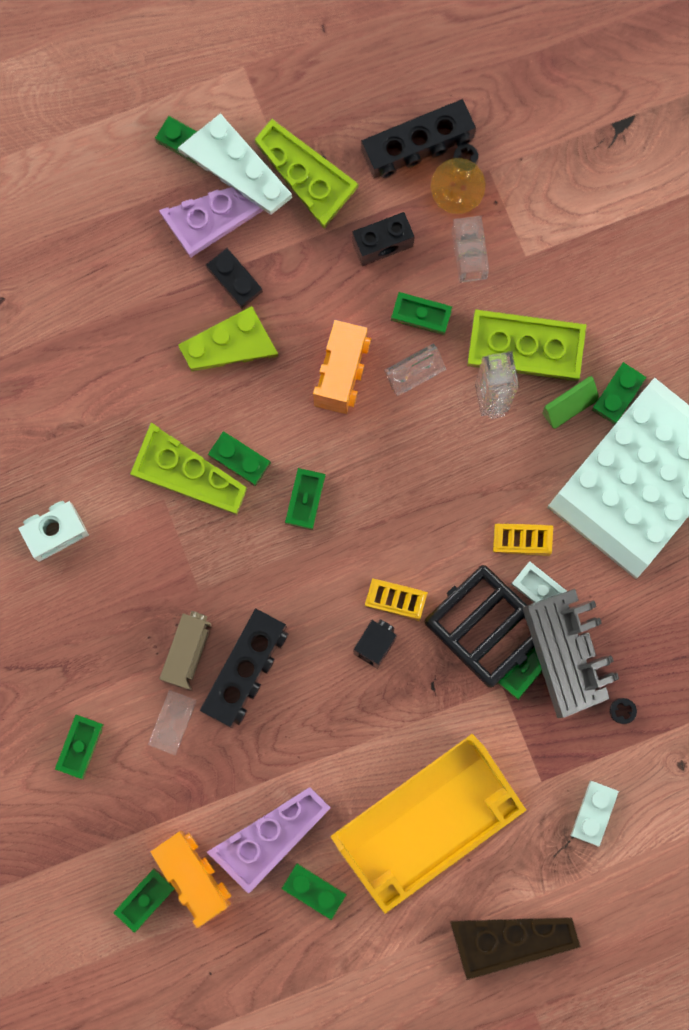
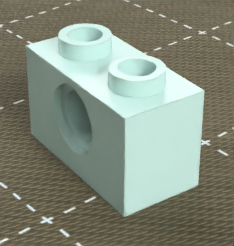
(70, 530)

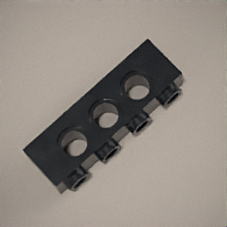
(452, 116)
(259, 625)

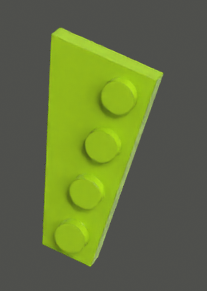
(310, 175)
(180, 470)

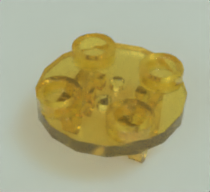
(462, 173)

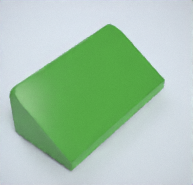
(571, 402)

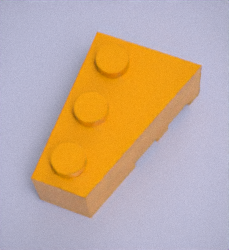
(341, 367)
(191, 877)

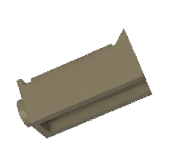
(186, 650)

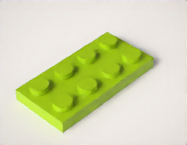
(537, 344)

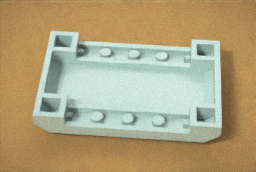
(634, 482)

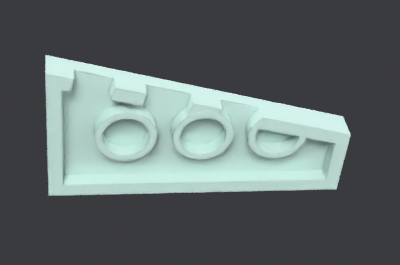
(230, 158)

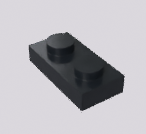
(234, 278)

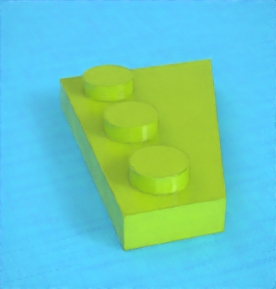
(229, 342)

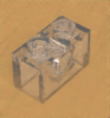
(470, 249)

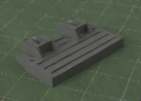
(564, 653)

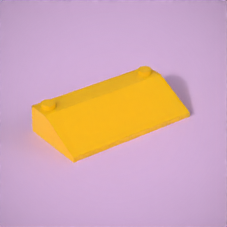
(428, 823)

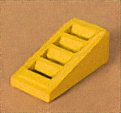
(546, 530)
(404, 612)

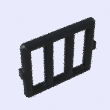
(451, 639)

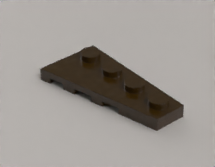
(506, 943)

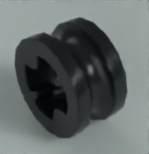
(469, 149)
(625, 702)

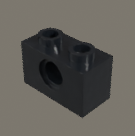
(383, 239)
(375, 643)

